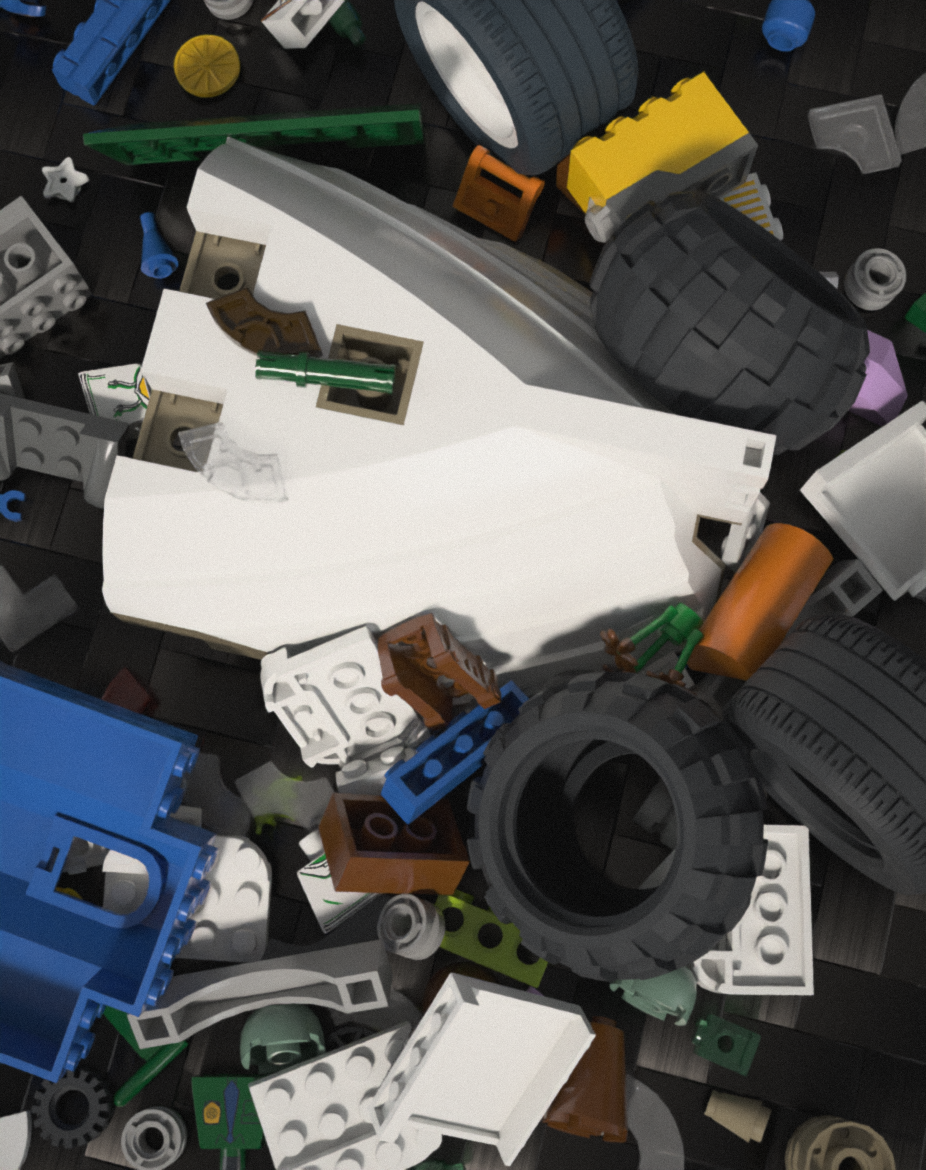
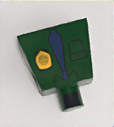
(227, 1116)

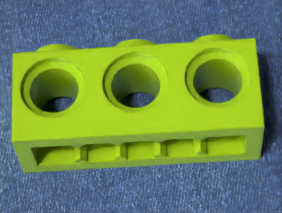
(467, 944)

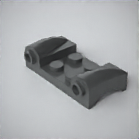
(60, 444)

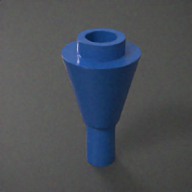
(157, 257)

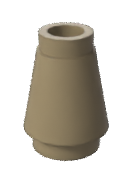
(739, 1114)

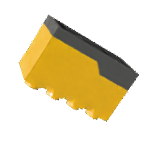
(670, 147)

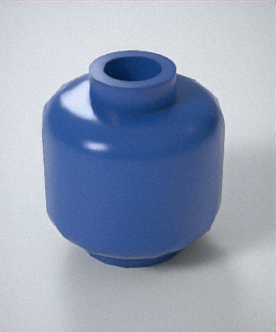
(788, 23)

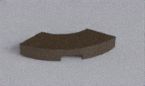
(259, 328)

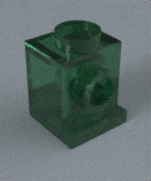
(743, 1043)

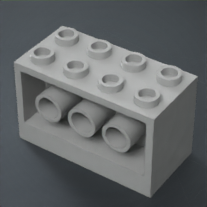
(35, 278)

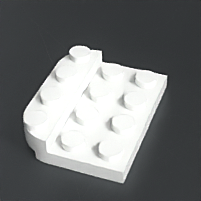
(335, 700)
(236, 909)
(773, 940)
(320, 1115)

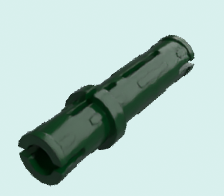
(324, 371)

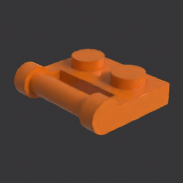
(490, 202)

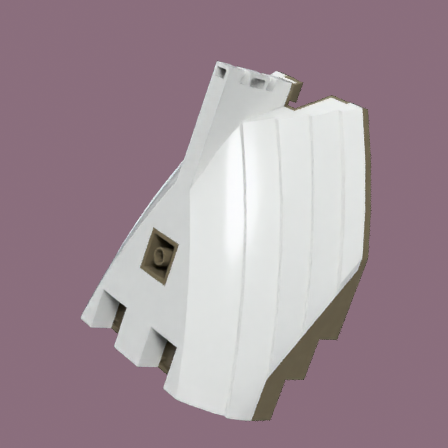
(497, 486)

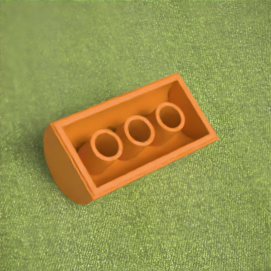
(760, 602)

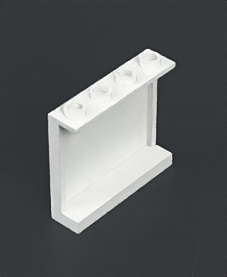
(879, 501)
(482, 1065)

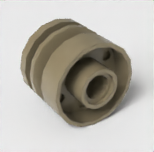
(831, 1141)

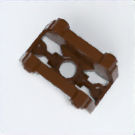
(414, 675)

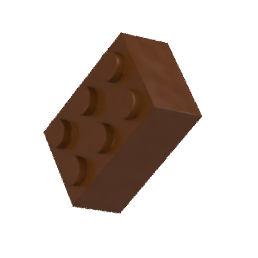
(379, 853)

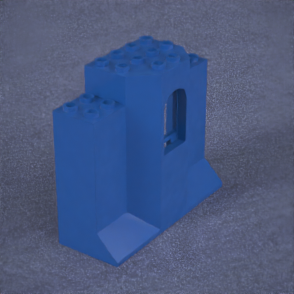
(111, 780)

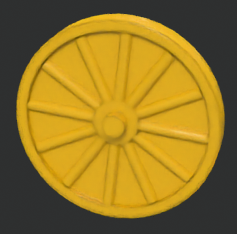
(207, 65)

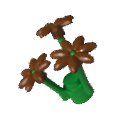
(680, 626)

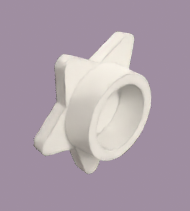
(66, 190)

